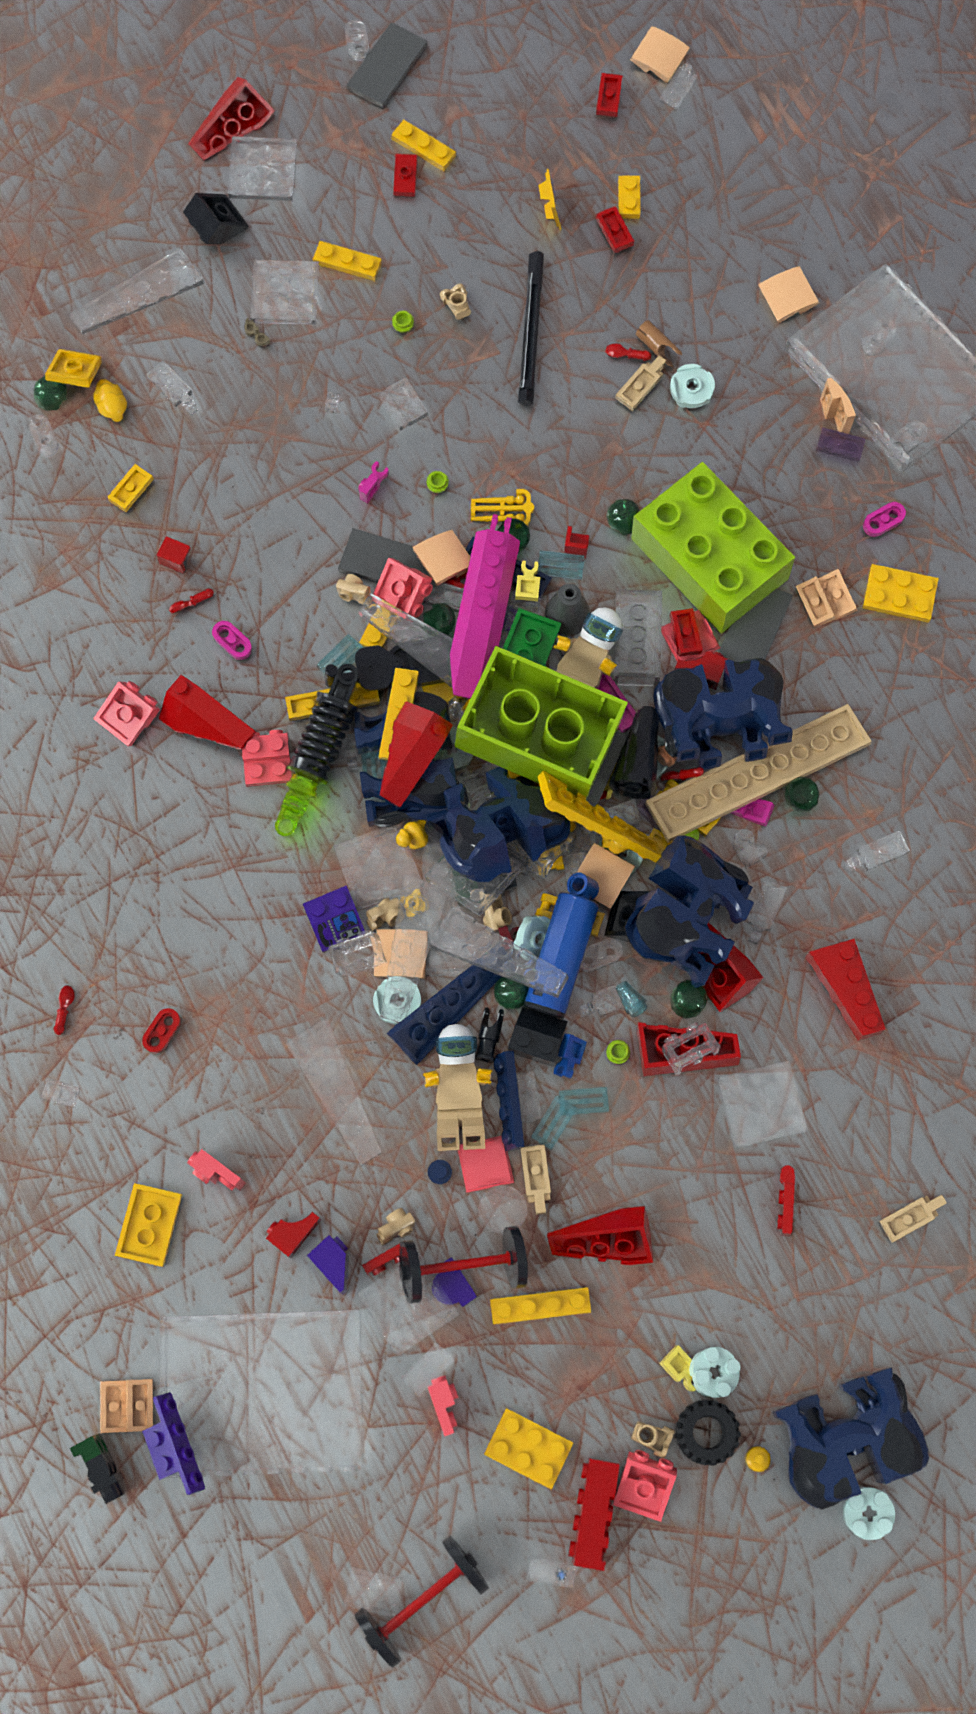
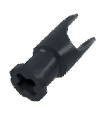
(489, 1037)

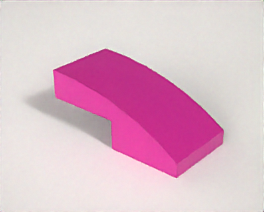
(756, 812)

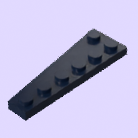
(419, 1030)

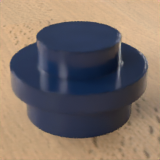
(439, 1172)

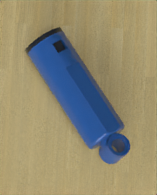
(566, 941)

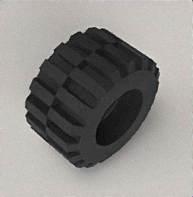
(729, 1438)

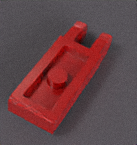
(786, 1198)

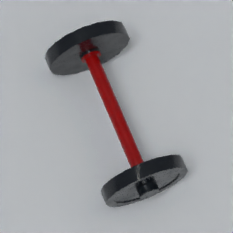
(513, 1257)
(378, 1637)

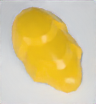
(110, 400)

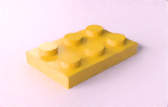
(900, 593)
(148, 1225)
(528, 1448)

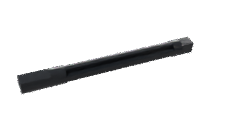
(534, 287)

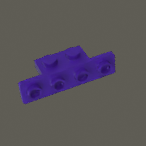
(171, 1447)

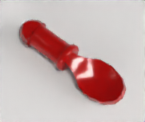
(617, 351)
(207, 593)
(683, 774)
(65, 998)

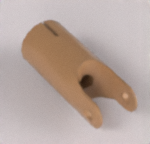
(655, 340)

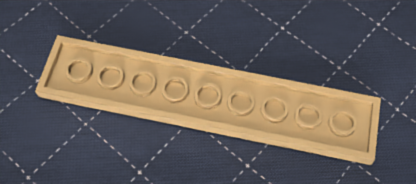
(742, 782)

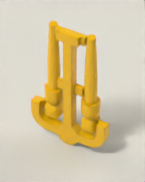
(527, 508)

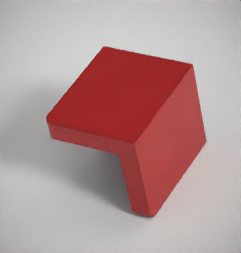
(576, 543)
(173, 554)

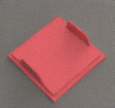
(707, 638)
(486, 1166)

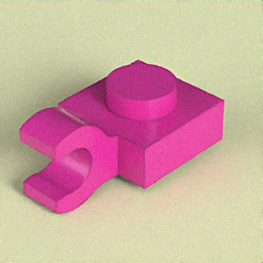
(369, 486)

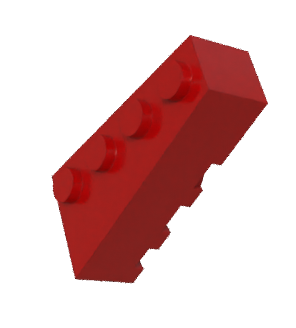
(849, 988)
(654, 1062)
(594, 1515)

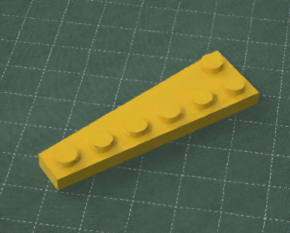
(595, 818)

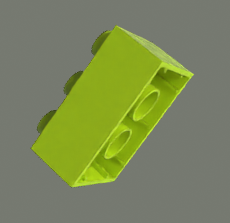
(712, 547)
(539, 722)

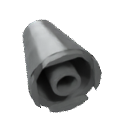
(568, 608)

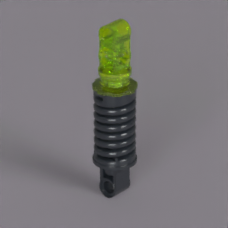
(316, 747)

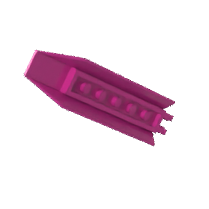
(482, 605)

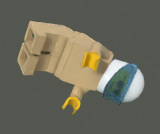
(588, 654)
(458, 1088)

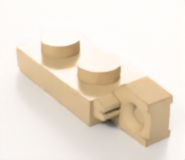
(641, 383)
(536, 1176)
(911, 1217)

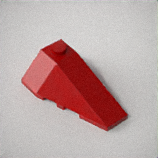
(234, 115)
(197, 713)
(413, 746)
(731, 978)
(613, 1236)

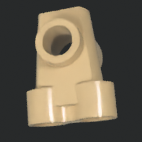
(456, 300)
(352, 589)
(385, 912)
(496, 915)
(399, 1224)
(658, 1440)

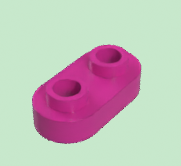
(883, 520)
(233, 641)

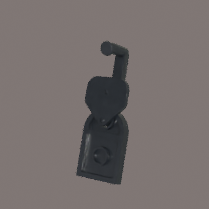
(377, 668)

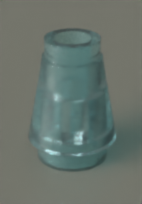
(632, 1001)

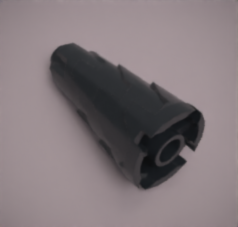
(638, 757)

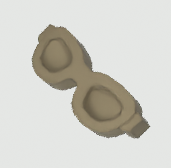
(253, 330)

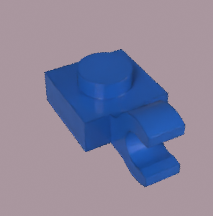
(571, 1054)

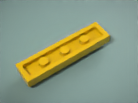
(402, 690)
(300, 705)
(540, 1306)

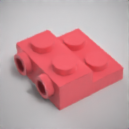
(403, 587)
(127, 712)
(266, 759)
(211, 1170)
(442, 1397)
(645, 1485)

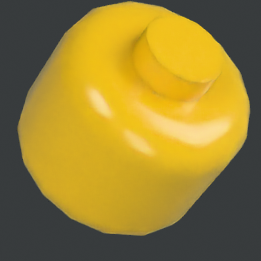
(757, 1459)

